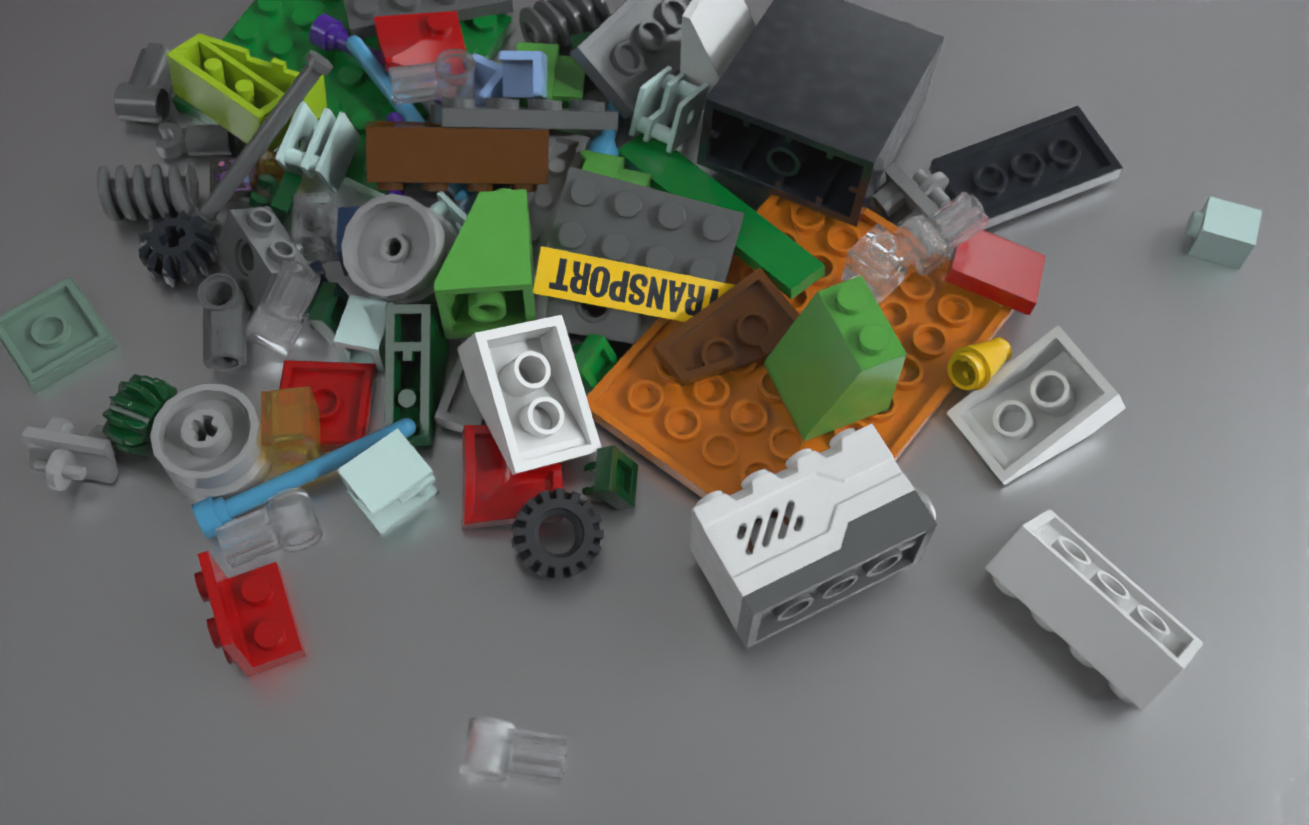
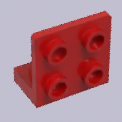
(250, 616)

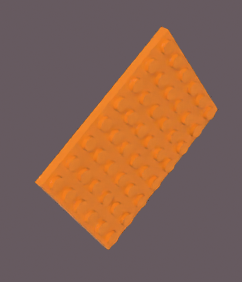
(736, 421)

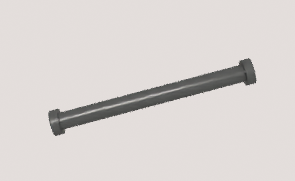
(292, 98)

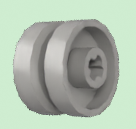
(397, 249)
(210, 442)

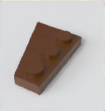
(728, 332)

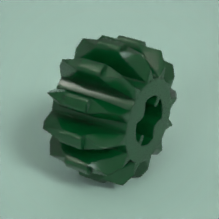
(133, 413)

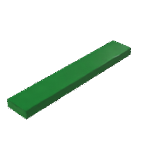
(758, 242)

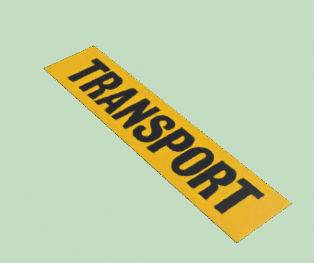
(623, 285)

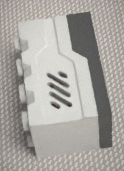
(810, 533)

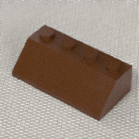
(447, 155)

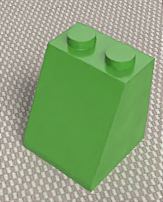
(489, 268)
(837, 360)

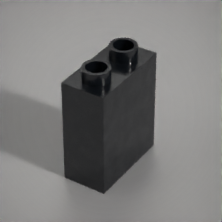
(818, 103)

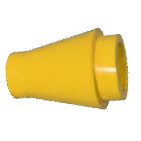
(976, 364)

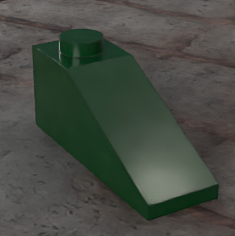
(414, 367)

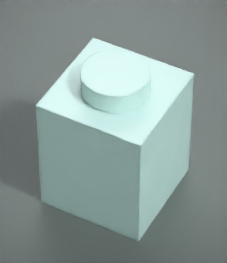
(1223, 232)
(363, 331)

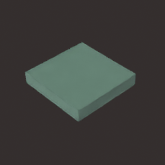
(53, 334)

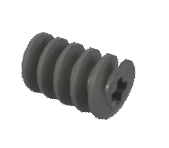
(558, 17)
(147, 195)

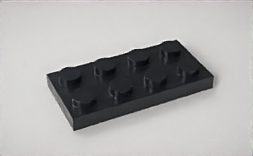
(1030, 166)

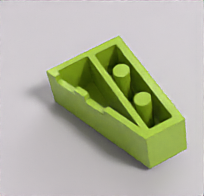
(235, 86)

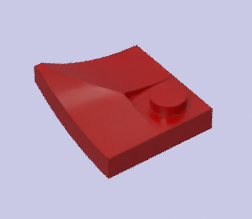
(417, 37)
(490, 490)

